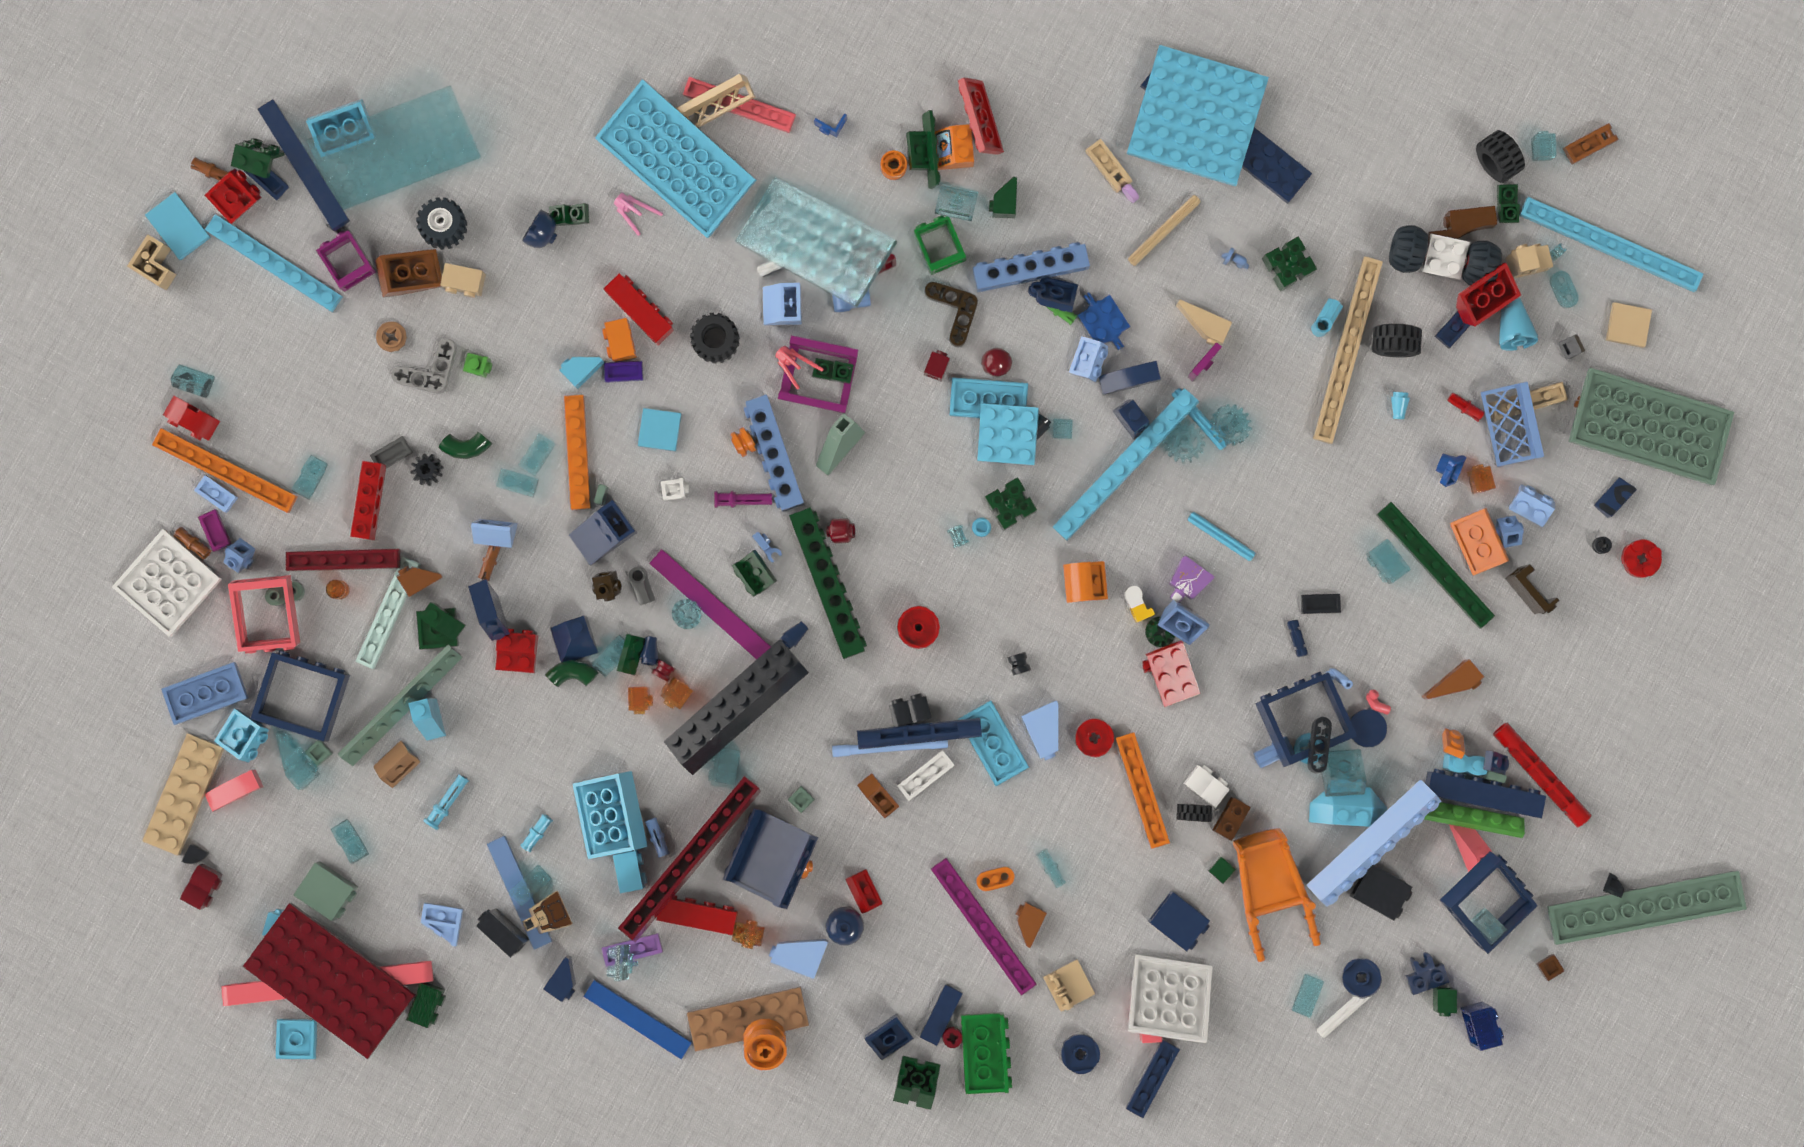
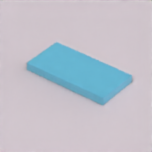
(970, 393)
(996, 746)

